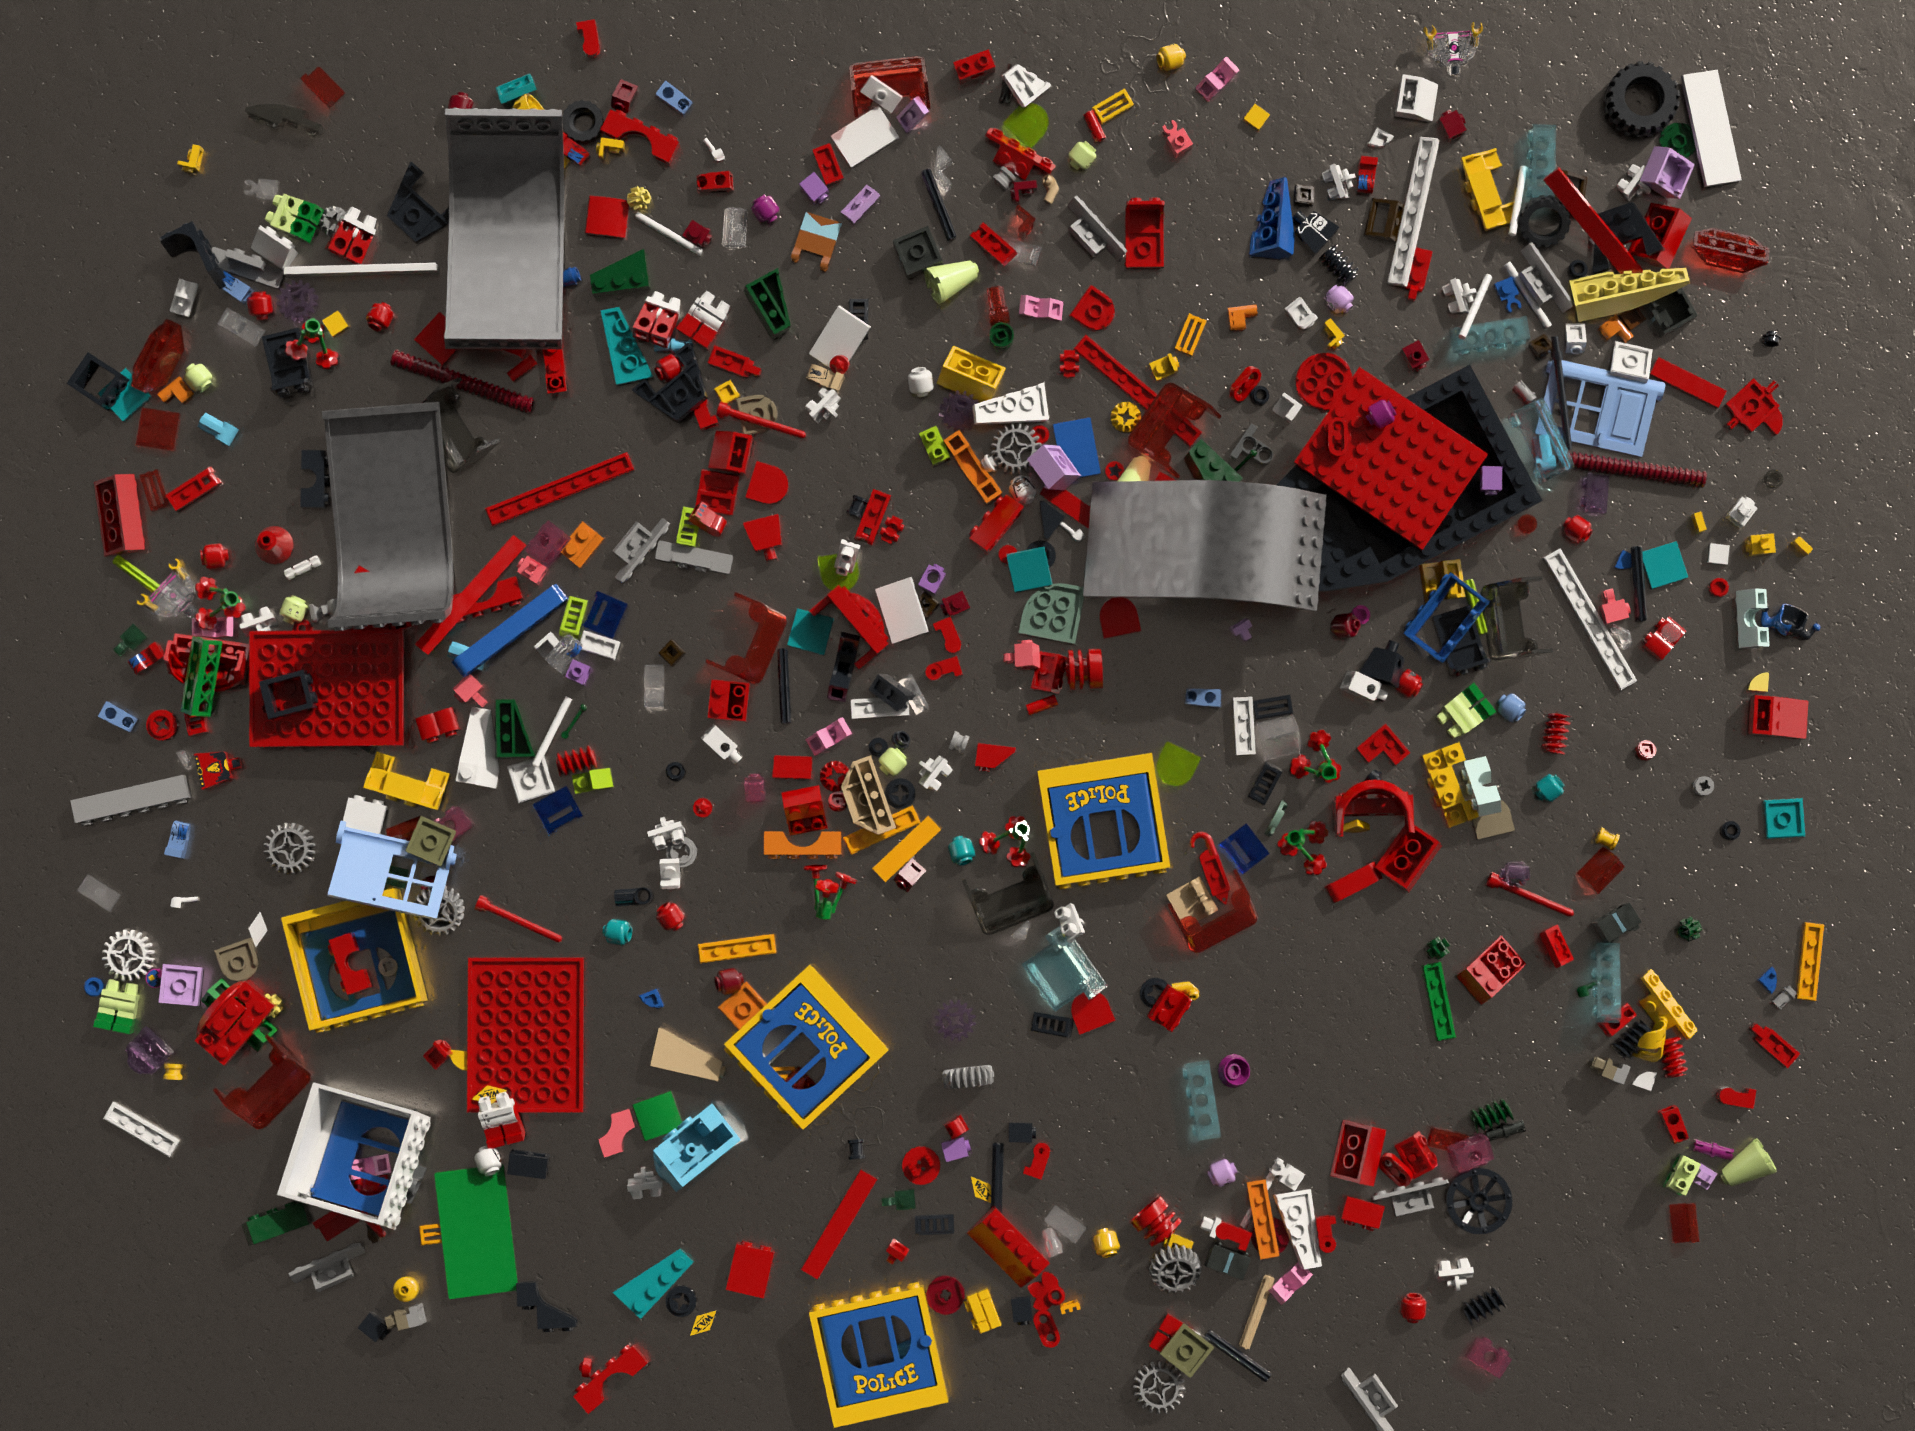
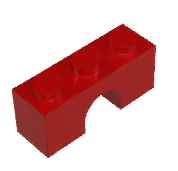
(342, 948)

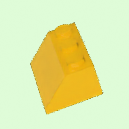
(970, 374)

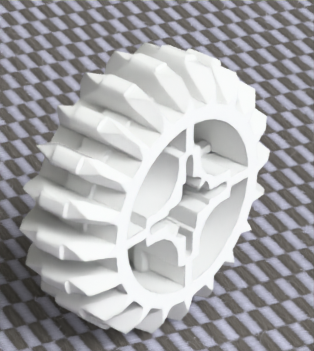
(111, 952)

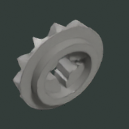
(324, 223)
(690, 848)

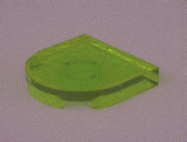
(1028, 123)
(831, 578)
(1176, 765)

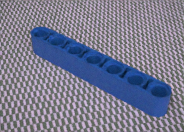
(509, 630)

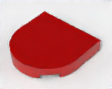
(1094, 310)
(767, 484)
(1119, 618)
(1091, 1013)

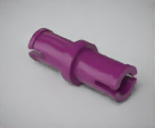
(1713, 1150)

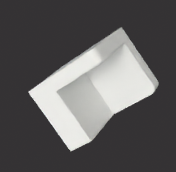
(1287, 407)
(546, 645)

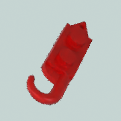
(1212, 868)

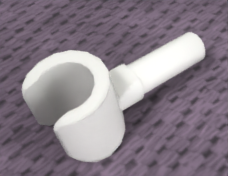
(717, 154)
(1077, 536)
(176, 901)

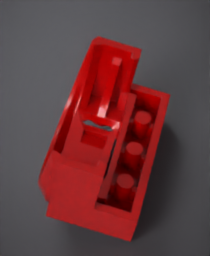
(870, 627)
(233, 655)
(1356, 803)
(225, 1012)

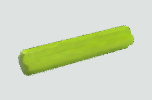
(135, 573)
(1472, 601)

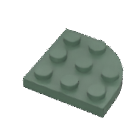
(1053, 613)

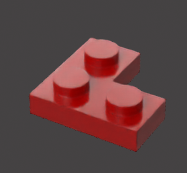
(1385, 741)

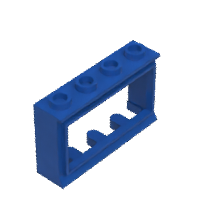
(1427, 610)

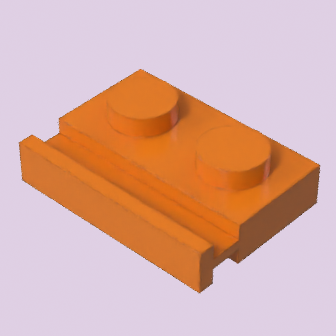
(582, 544)

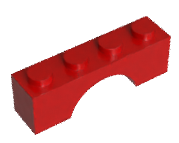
(619, 126)
(507, 593)
(629, 1362)

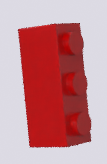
(1669, 227)
(996, 523)
(1408, 858)
(1358, 1153)

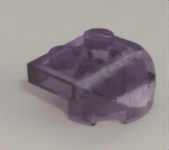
(147, 1052)

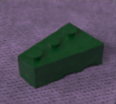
(1208, 465)
(510, 733)
(274, 1223)

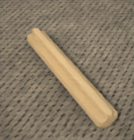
(1256, 1312)

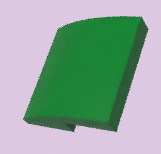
(657, 1115)

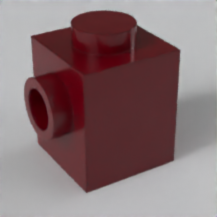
(1452, 124)
(1415, 356)

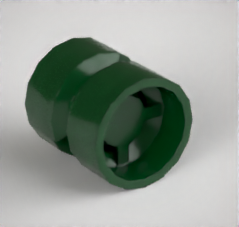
(1001, 336)

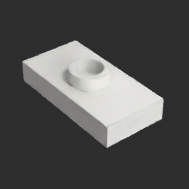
(881, 93)
(599, 645)

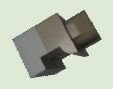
(1610, 1072)
(405, 1320)

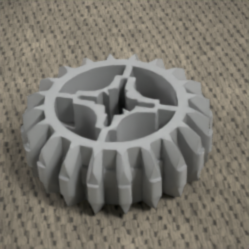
(1007, 450)
(290, 856)
(450, 919)
(968, 1077)
(1175, 1269)
(1150, 1389)

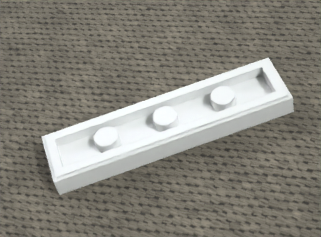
(141, 1129)

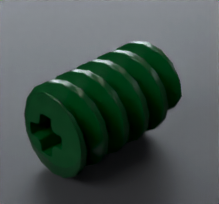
(1491, 1115)

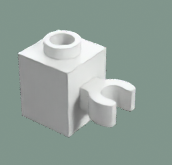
(1741, 511)

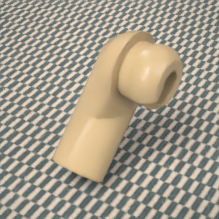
(1051, 187)

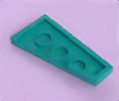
(624, 351)
(652, 1284)

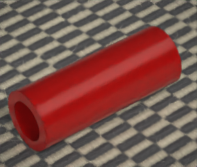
(1094, 126)
(521, 368)
(1041, 704)

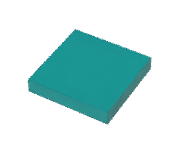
(515, 88)
(129, 400)
(1664, 565)
(1029, 569)
(810, 632)
(1784, 818)

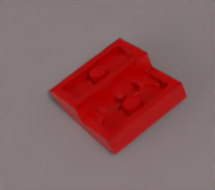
(607, 217)
(433, 341)
(718, 491)

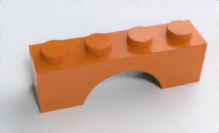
(972, 468)
(827, 844)

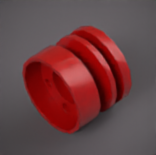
(1085, 669)
(1156, 1221)

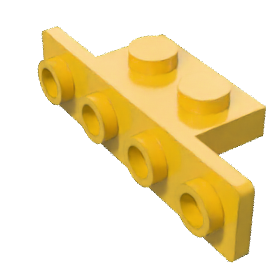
(1662, 1006)

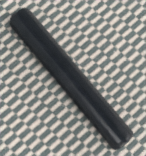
(938, 204)
(1638, 583)
(784, 691)
(997, 1175)
(1237, 1355)

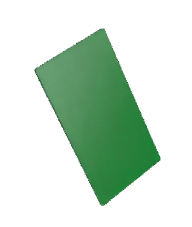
(475, 1232)

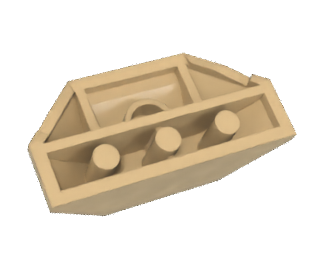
(866, 797)

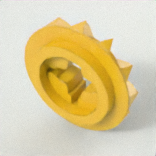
(1117, 420)

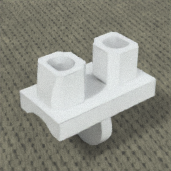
(1335, 174)
(1635, 186)
(1456, 288)
(184, 297)
(825, 407)
(846, 557)
(262, 623)
(931, 770)
(666, 831)
(1070, 923)
(644, 1181)
(1463, 1272)

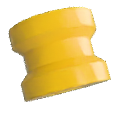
(173, 1071)

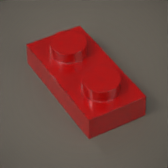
(828, 164)

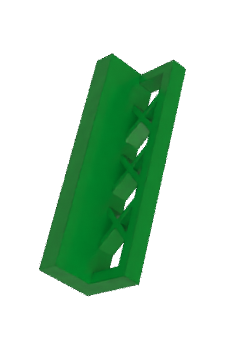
(197, 677)
(258, 1039)

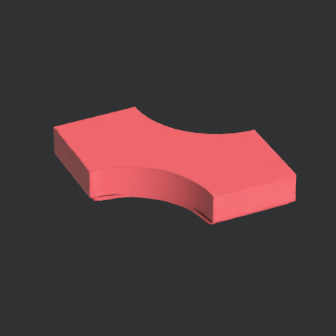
(620, 1125)

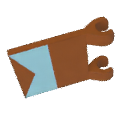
(818, 237)

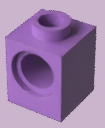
(814, 189)
(1490, 479)
(932, 587)
(578, 672)
(955, 1149)

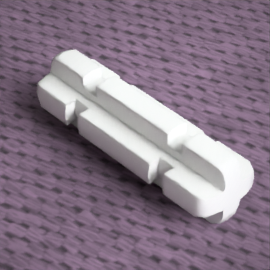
(302, 567)

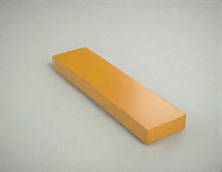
(864, 838)
(906, 849)
(736, 948)
(1809, 961)

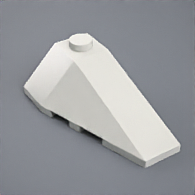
(478, 757)

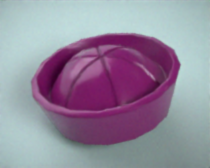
(1234, 1071)

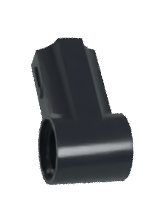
(629, 897)

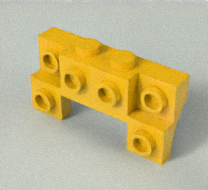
(1483, 189)
(1445, 784)
(405, 788)

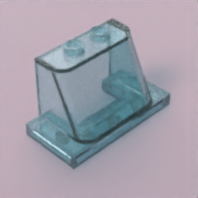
(1063, 971)

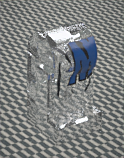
(563, 653)

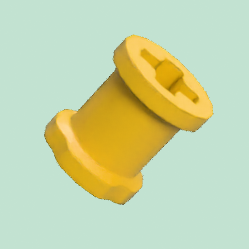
(1607, 838)

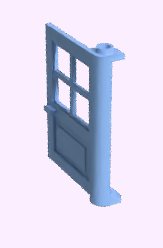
(1623, 412)
(365, 866)

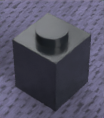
(1021, 1132)
(1021, 1310)
(374, 1327)

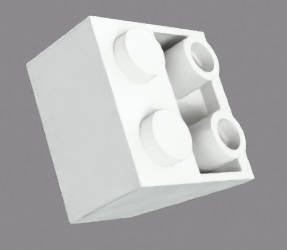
(1416, 98)
(272, 248)

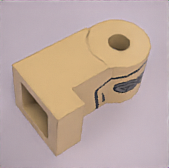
(825, 377)

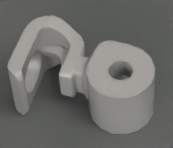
(328, 609)

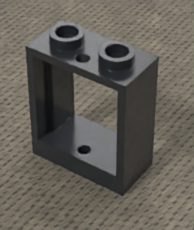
(85, 371)
(269, 699)

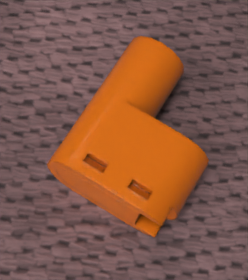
(1237, 316)
(1615, 326)
(177, 388)

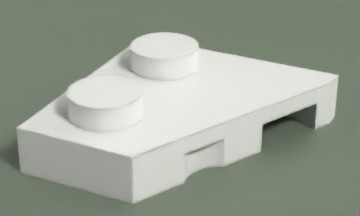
(1024, 84)

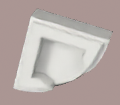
(1380, 138)
(1645, 1080)

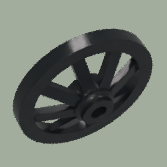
(1502, 1217)

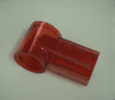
(998, 310)

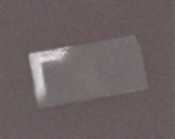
(734, 227)
(918, 703)
(1021, 933)

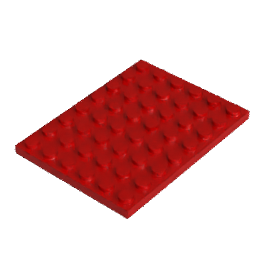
(1396, 473)
(355, 680)
(527, 1032)

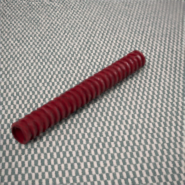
(468, 383)
(1639, 470)

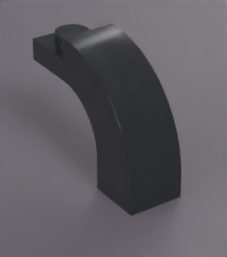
(843, 667)

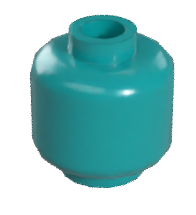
(1549, 788)
(961, 850)
(617, 932)

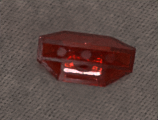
(1730, 250)
(158, 357)

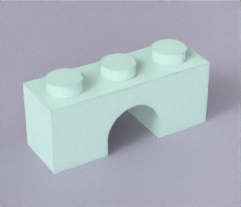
(1748, 604)
(1484, 799)

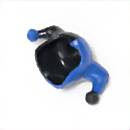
(1789, 622)

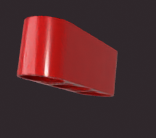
(1353, 882)

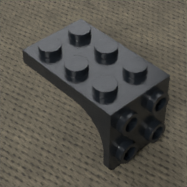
(190, 238)
(286, 373)
(1469, 650)

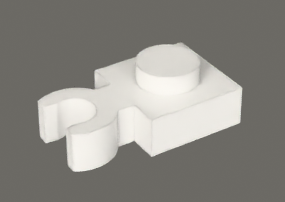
(1288, 1175)

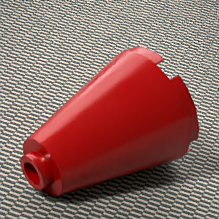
(274, 545)

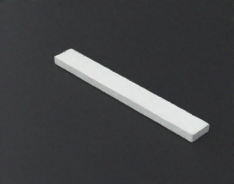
(1413, 211)
(351, 270)
(1590, 619)

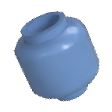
(1511, 707)

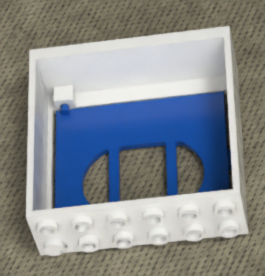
(327, 1147)

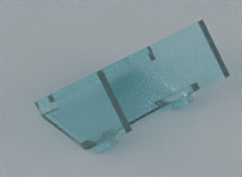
(1543, 440)

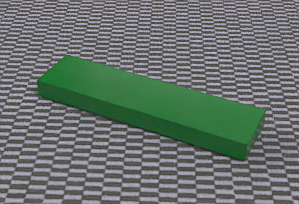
(1438, 1001)

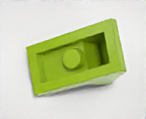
(592, 780)

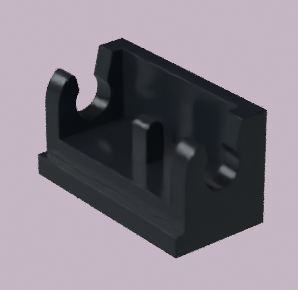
(891, 692)
(528, 1164)

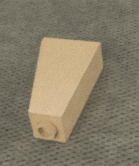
(682, 1057)

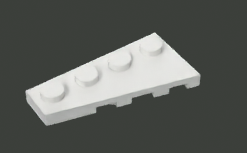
(1015, 407)
(1299, 1220)

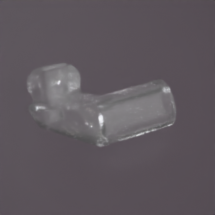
(1623, 635)

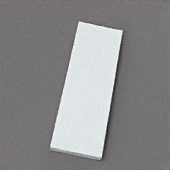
(1711, 128)

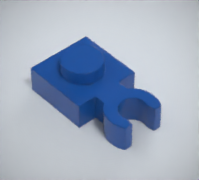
(1507, 291)

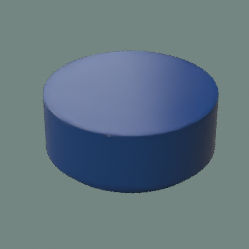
(94, 986)

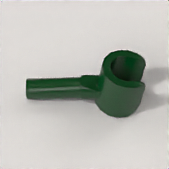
(1583, 990)

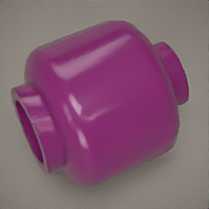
(765, 209)
(1381, 414)

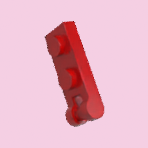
(993, 244)
(193, 489)
(873, 516)

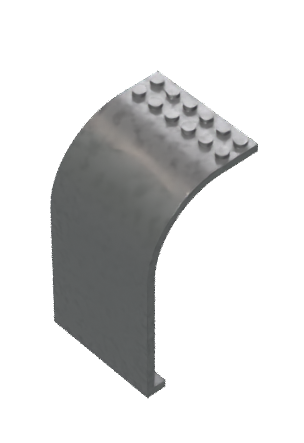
(505, 229)
(390, 515)
(1205, 541)

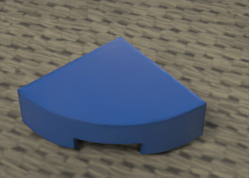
(1624, 560)
(1769, 980)
(652, 999)

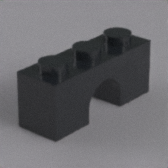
(315, 496)

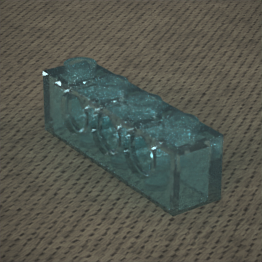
(1546, 134)
(1518, 325)
(1611, 953)
(1202, 1069)

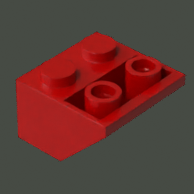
(731, 452)
(728, 700)
(804, 810)

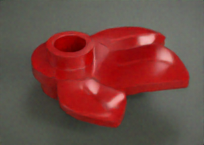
(1043, 1292)

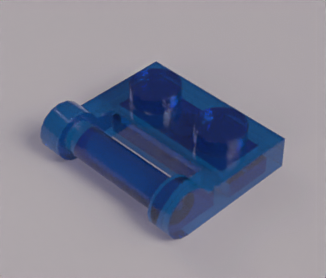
(610, 618)
(554, 804)
(1249, 844)

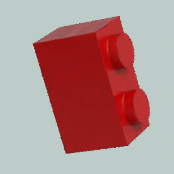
(1361, 1212)

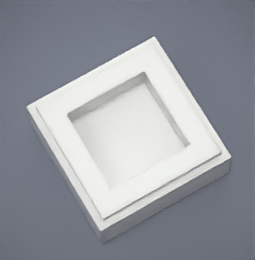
(1718, 554)

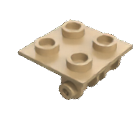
(1192, 900)

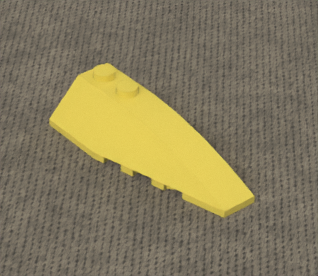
(1615, 293)

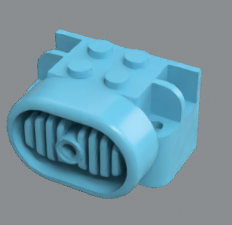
(693, 1147)

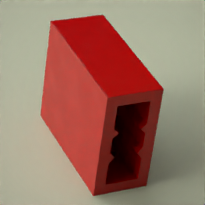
(750, 1269)

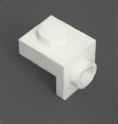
(1301, 314)

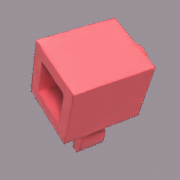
(1178, 140)
(531, 569)
(1614, 610)
(1025, 656)
(469, 689)

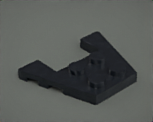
(412, 212)
(1628, 226)
(682, 393)

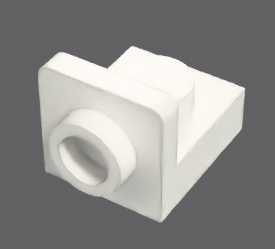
(1575, 338)
(670, 873)

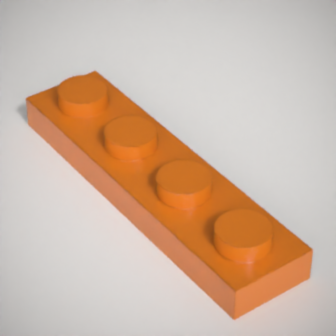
(1263, 1219)

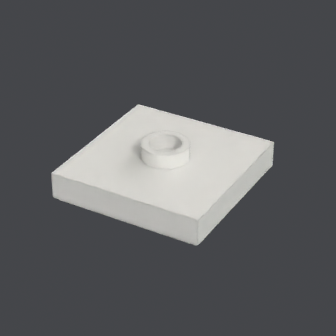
(1631, 362)
(530, 781)

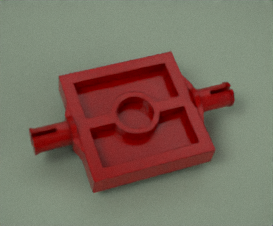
(1752, 405)

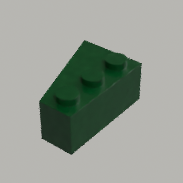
(622, 276)
(769, 303)

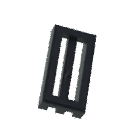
(1288, 704)

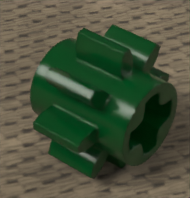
(1689, 929)
(1438, 948)

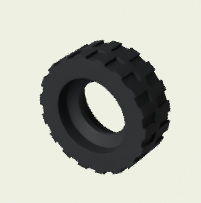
(568, 121)

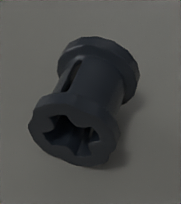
(857, 507)
(856, 1149)

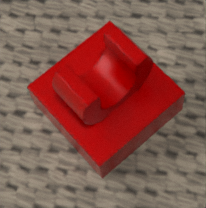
(896, 1251)

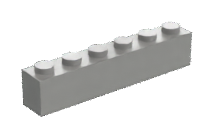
(131, 799)

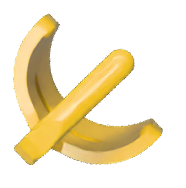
(1652, 1040)

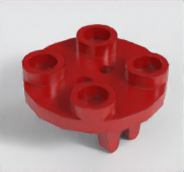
(929, 1161)

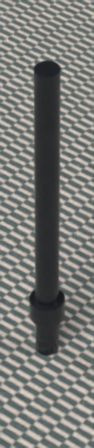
(1557, 355)

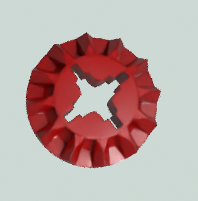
(153, 727)
(827, 770)

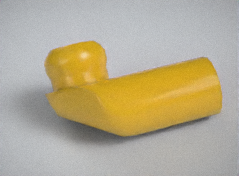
(1188, 988)

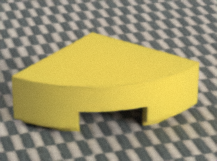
(1759, 683)

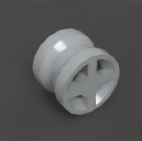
(1004, 178)
(959, 742)
(1699, 785)
(382, 969)

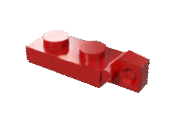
(1418, 272)
(733, 362)
(1775, 1045)

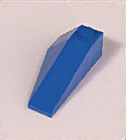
(1275, 228)

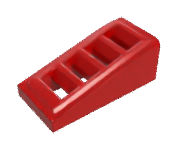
(197, 731)

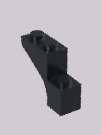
(547, 1315)

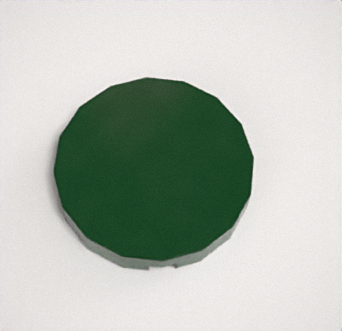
(1679, 138)

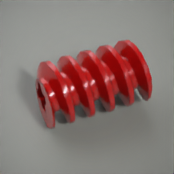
(1555, 733)
(576, 761)
(1673, 1058)

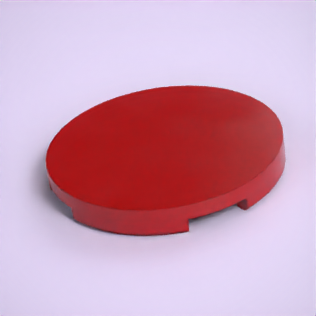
(1322, 380)

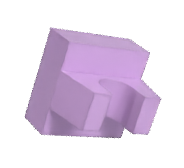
(1242, 629)
(1704, 1177)

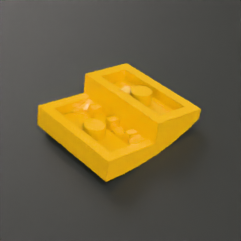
(1433, 573)

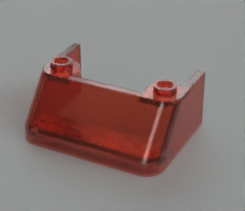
(902, 75)
(1162, 421)
(763, 646)
(1203, 937)
(270, 1091)

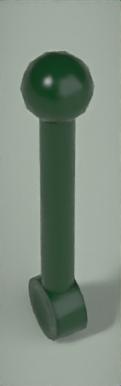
(1253, 453)
(565, 734)

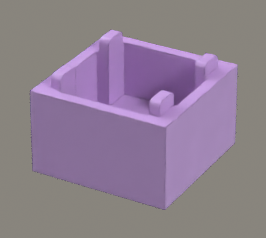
(1667, 172)
(1053, 467)
(181, 985)

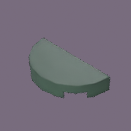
(1276, 818)

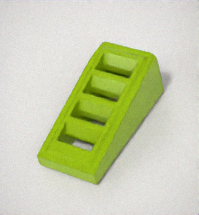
(692, 543)
(565, 631)

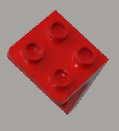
(1144, 233)

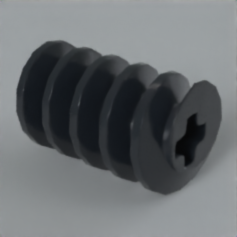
(1339, 265)
(1630, 1041)
(1482, 1306)

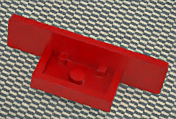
(1017, 157)

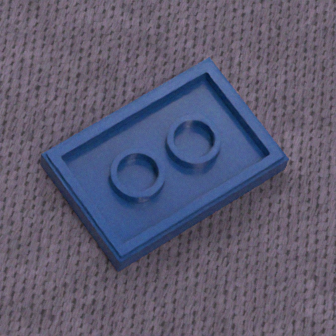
(1079, 445)

